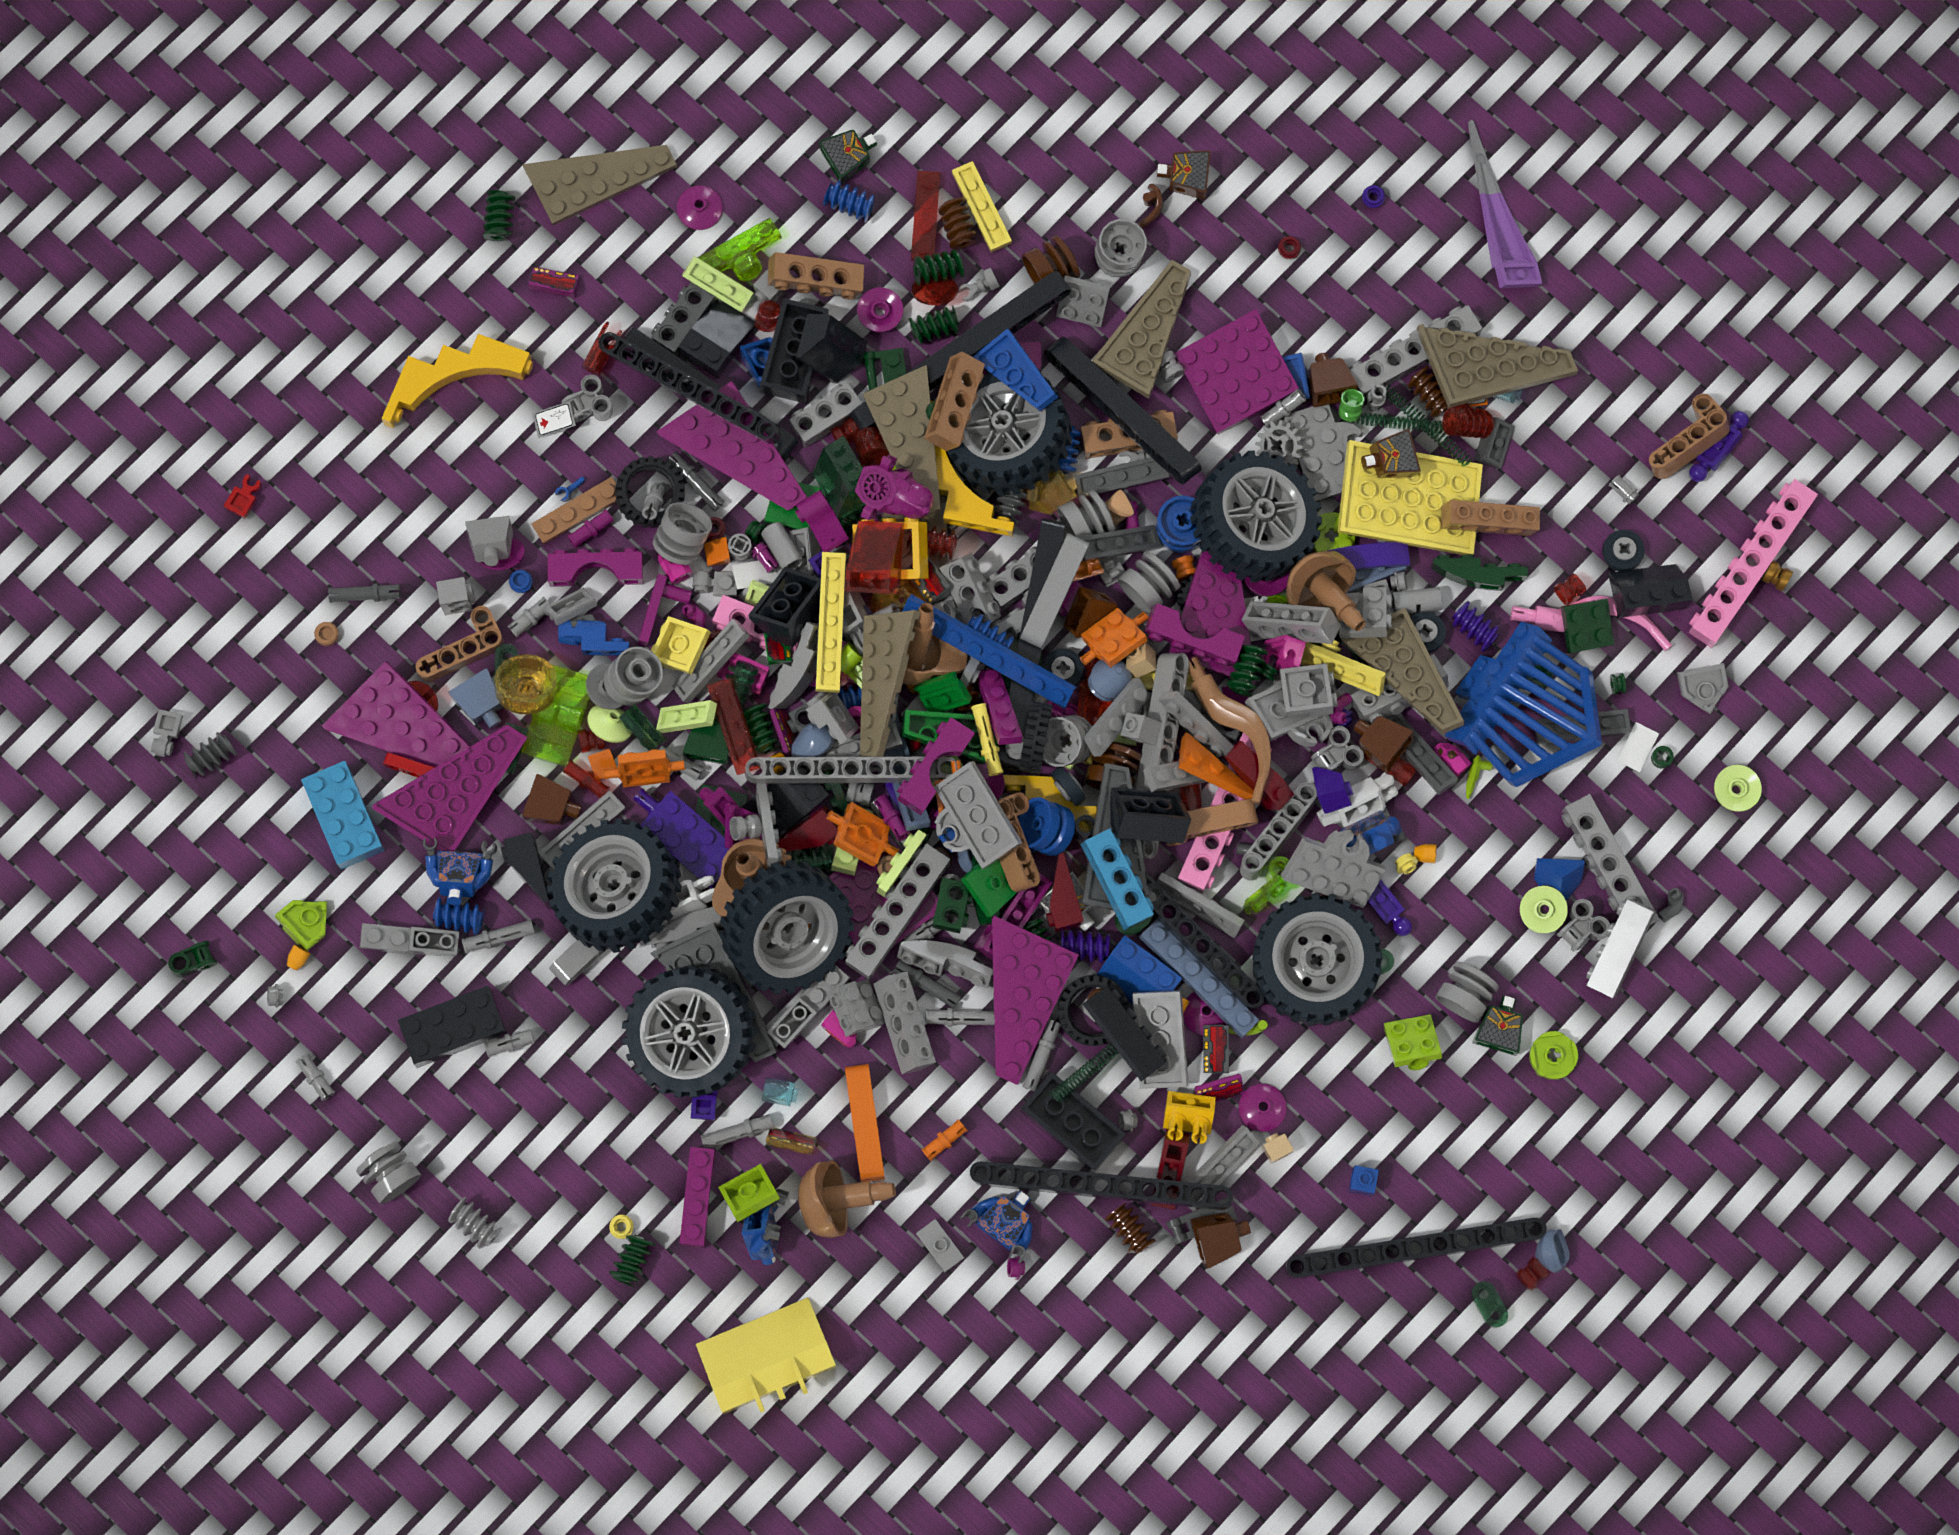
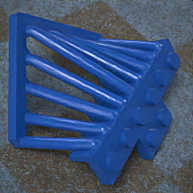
(1497, 682)

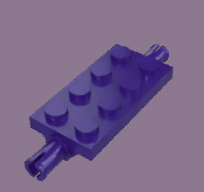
(685, 834)

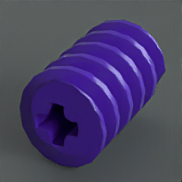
(1475, 626)
(1087, 945)

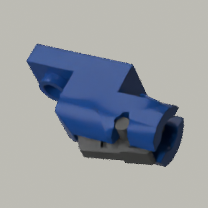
(591, 636)

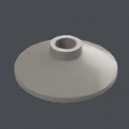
(595, 691)

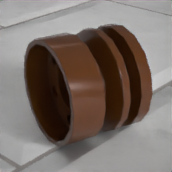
(1056, 257)
(1116, 755)

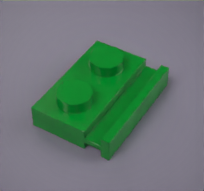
(943, 693)

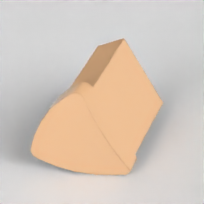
(1119, 507)

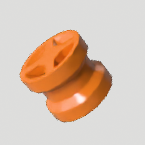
(1184, 567)

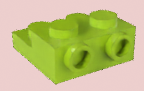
(749, 1192)

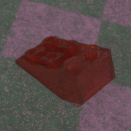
(875, 558)

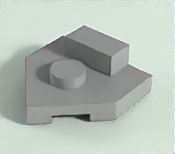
(1703, 685)

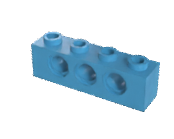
(1126, 914)

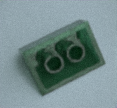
(838, 476)

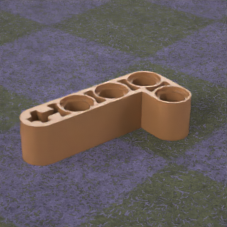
(1660, 460)
(458, 648)
(1220, 819)
(1018, 863)

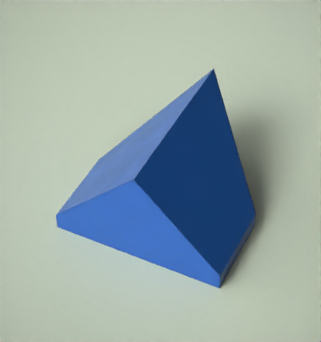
(755, 356)
(1560, 874)

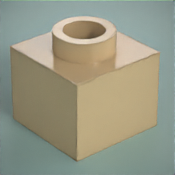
(1141, 660)
(1277, 1147)

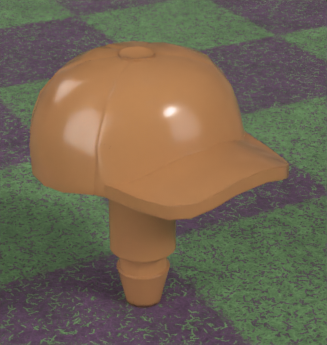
(1323, 581)
(929, 654)
(738, 863)
(826, 1198)

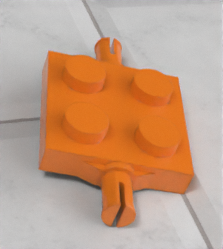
(1114, 637)
(643, 768)
(862, 834)

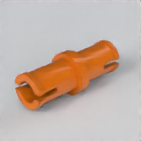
(944, 1140)

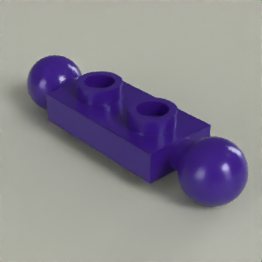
(1716, 454)
(1389, 909)

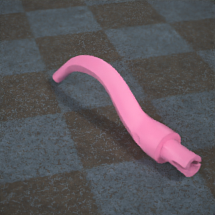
(1551, 619)

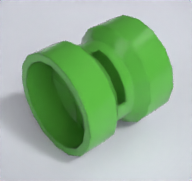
(1351, 405)

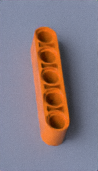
(864, 1123)

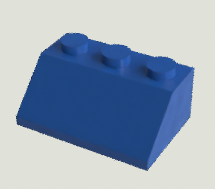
(1137, 970)

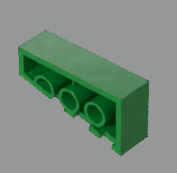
(923, 724)

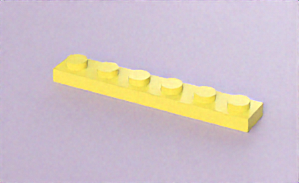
(830, 622)

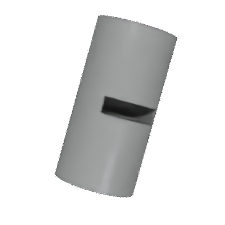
(782, 546)
(1417, 600)

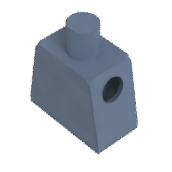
(478, 699)

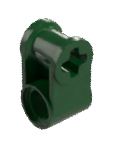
(193, 959)

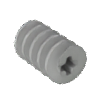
(474, 1224)

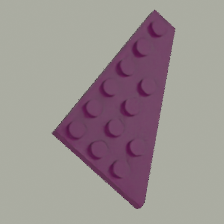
(735, 451)
(1213, 604)
(396, 719)
(453, 793)
(1026, 986)

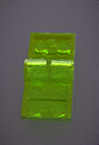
(556, 728)
(1274, 886)

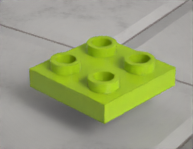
(1413, 1042)

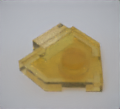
(1051, 494)

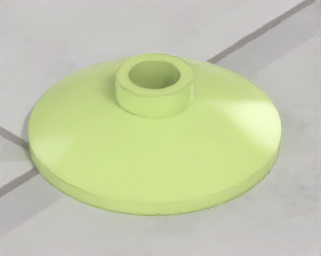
(607, 724)
(1743, 778)
(1531, 909)

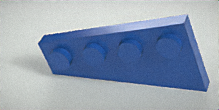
(1014, 368)

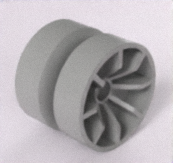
(633, 676)

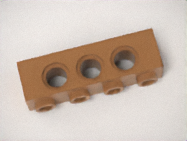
(849, 274)
(959, 368)
(1096, 447)
(1490, 518)

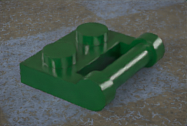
(891, 362)

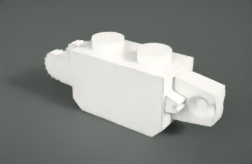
(1367, 799)
(692, 898)

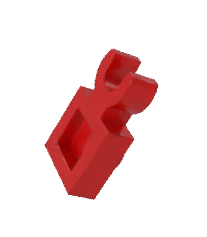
(242, 500)

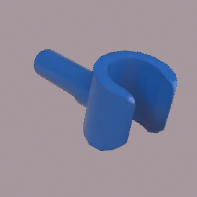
(569, 489)

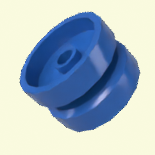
(1170, 533)
(1047, 826)

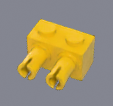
(1189, 1114)

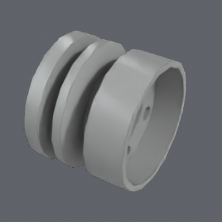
(1119, 236)
(1089, 518)
(682, 533)
(1152, 580)
(1057, 747)
(1469, 987)
(386, 1169)

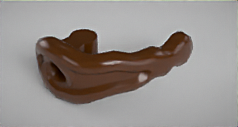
(1153, 196)

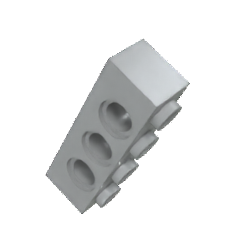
(1296, 621)
(904, 1023)

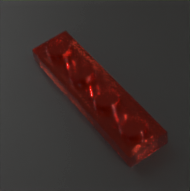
(925, 214)
(733, 724)

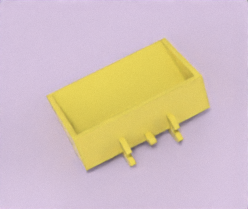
(766, 1356)

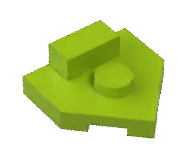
(304, 921)

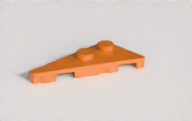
(1203, 764)

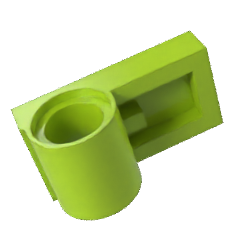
(852, 663)

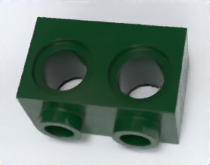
(946, 904)

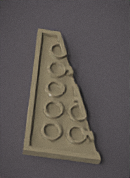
(583, 182)
(1140, 341)
(903, 422)
(883, 671)
(1410, 671)

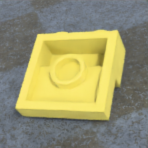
(680, 645)

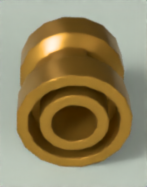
(1772, 573)

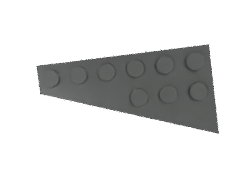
(1093, 892)
(704, 950)

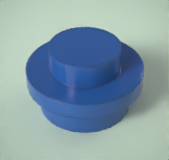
(520, 581)

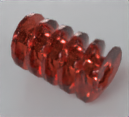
(1468, 422)
(940, 542)

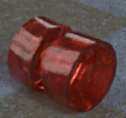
(870, 446)

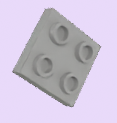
(1085, 302)

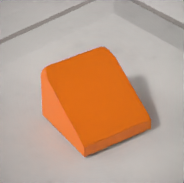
(717, 552)
(601, 761)

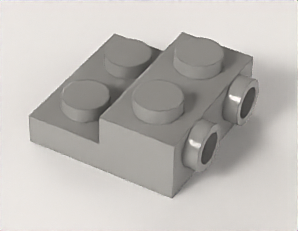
(1373, 606)
(1308, 690)
(830, 710)
(856, 1007)

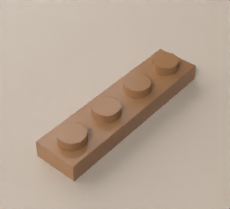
(576, 511)

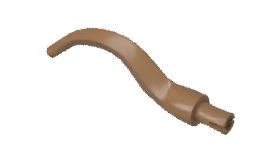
(1236, 716)

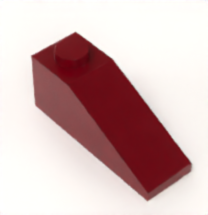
(1246, 765)
(810, 833)
(1064, 905)
(1172, 1164)

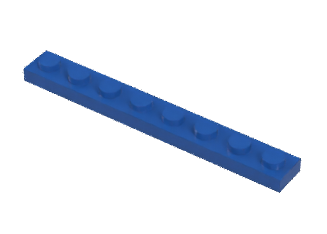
(997, 656)

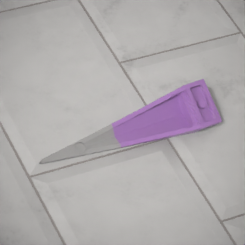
(1507, 247)

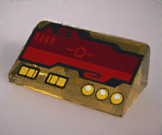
(791, 1141)

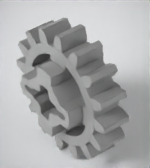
(1290, 444)

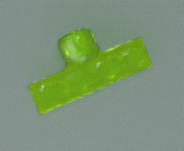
(741, 251)

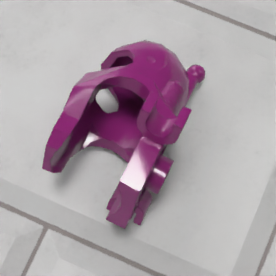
(895, 491)

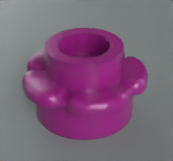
(1014, 1268)

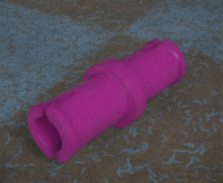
(590, 528)
(892, 817)

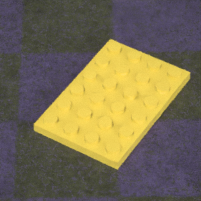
(1407, 507)

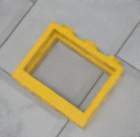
(919, 547)

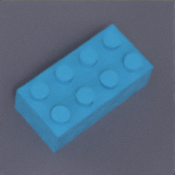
(342, 815)

